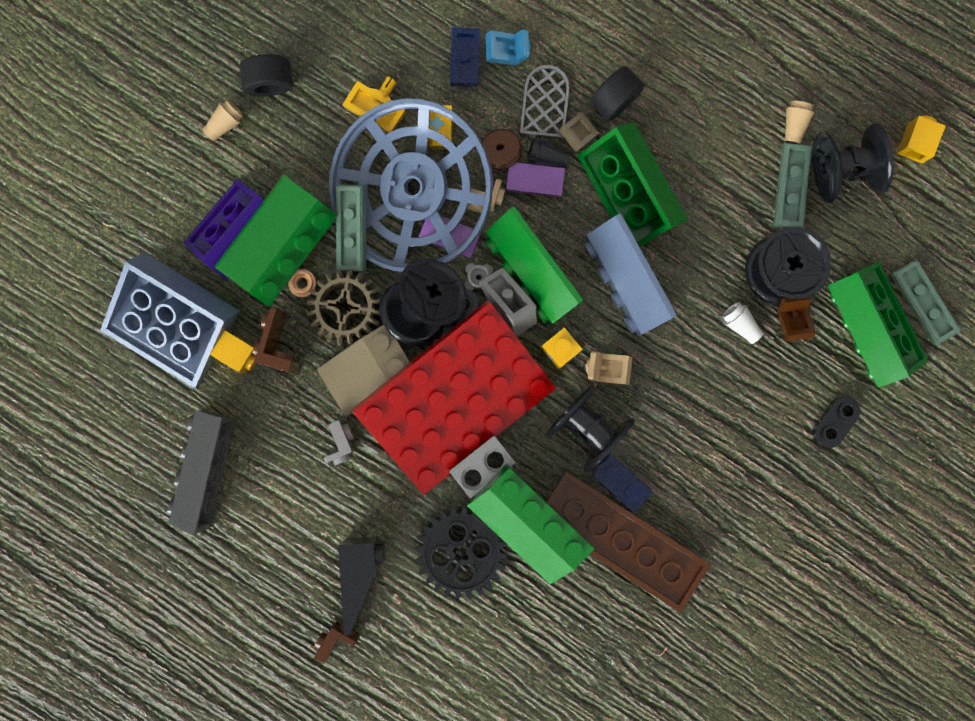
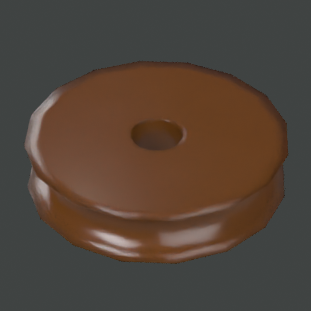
(502, 139)

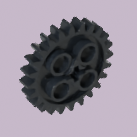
(483, 566)

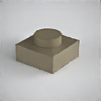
(578, 131)

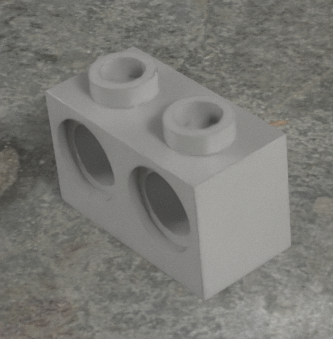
(478, 461)

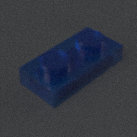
(464, 57)
(622, 483)

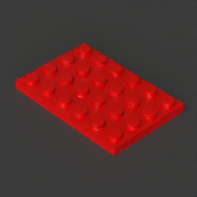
(454, 397)

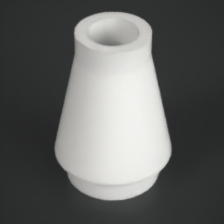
(742, 322)

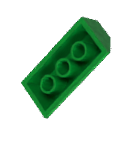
(632, 183)
(276, 240)
(532, 267)
(878, 325)
(530, 525)

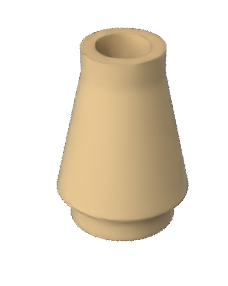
(222, 120)
(797, 120)

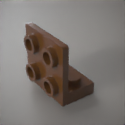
(266, 348)

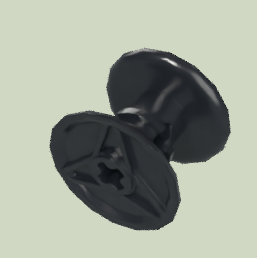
(871, 160)
(788, 265)
(422, 302)
(591, 428)

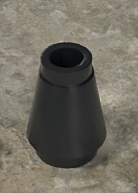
(547, 154)

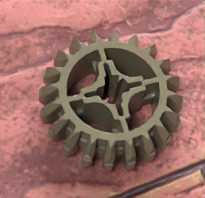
(346, 295)

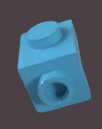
(507, 47)

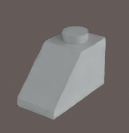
(509, 301)

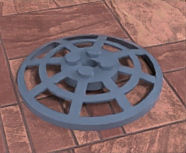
(411, 166)

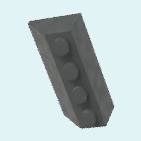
(201, 471)

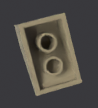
(363, 368)

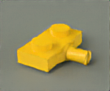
(363, 99)

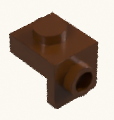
(796, 319)
(327, 641)

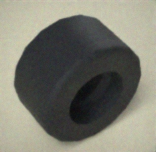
(266, 75)
(617, 93)

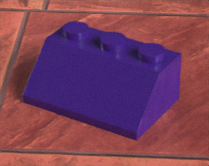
(223, 224)

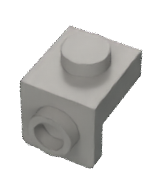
(342, 435)

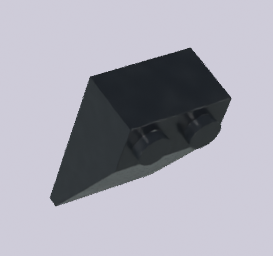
(358, 568)

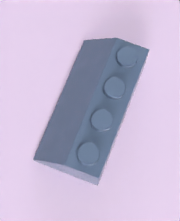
(628, 275)

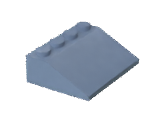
(167, 318)

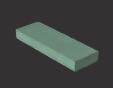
(792, 185)
(351, 227)
(925, 302)

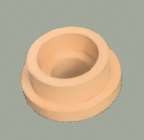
(302, 274)

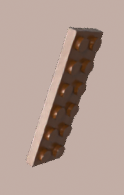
(629, 543)

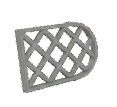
(542, 133)

